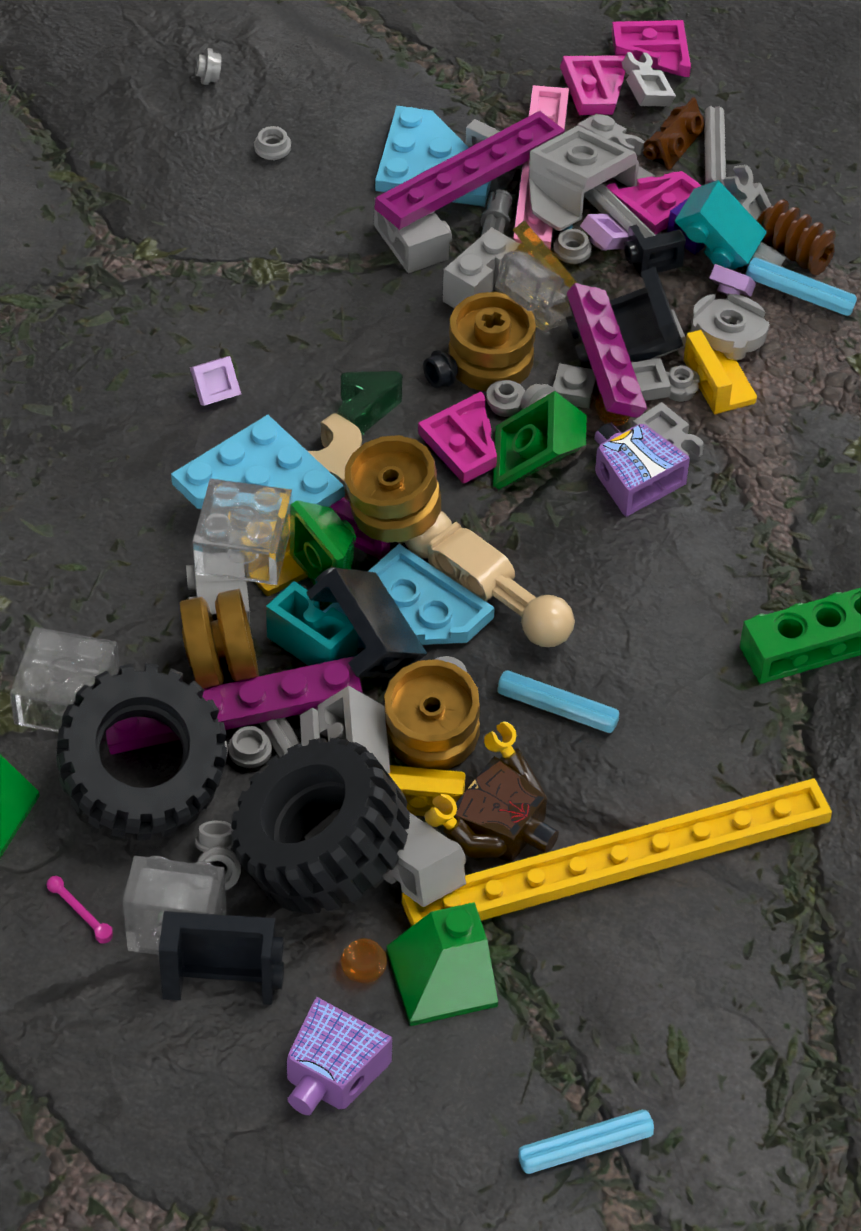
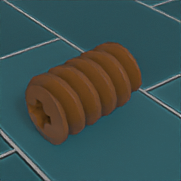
(797, 237)

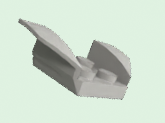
(570, 167)

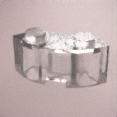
(534, 289)

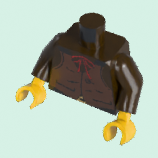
(499, 808)

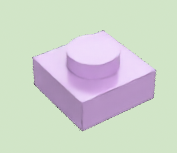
(604, 231)
(732, 281)
(215, 380)

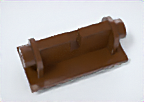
(676, 134)

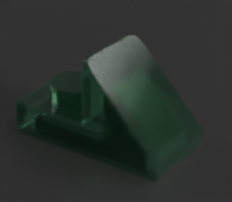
(369, 396)

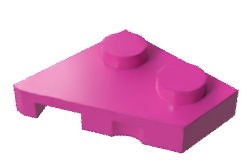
(660, 39)
(594, 82)
(656, 197)
(462, 438)

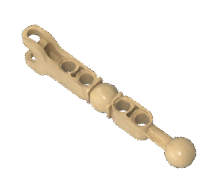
(460, 551)

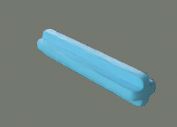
(801, 286)
(558, 701)
(585, 1141)

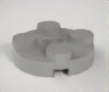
(733, 340)

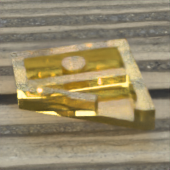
(538, 249)

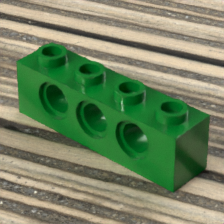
(803, 636)

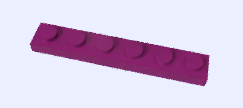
(465, 171)
(247, 702)

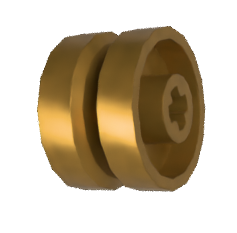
(491, 340)
(393, 488)
(212, 641)
(432, 714)

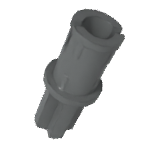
(497, 212)

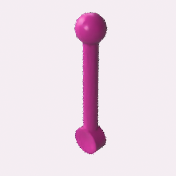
(103, 931)

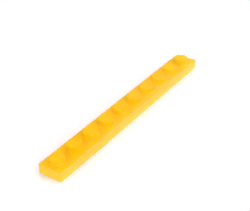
(635, 852)

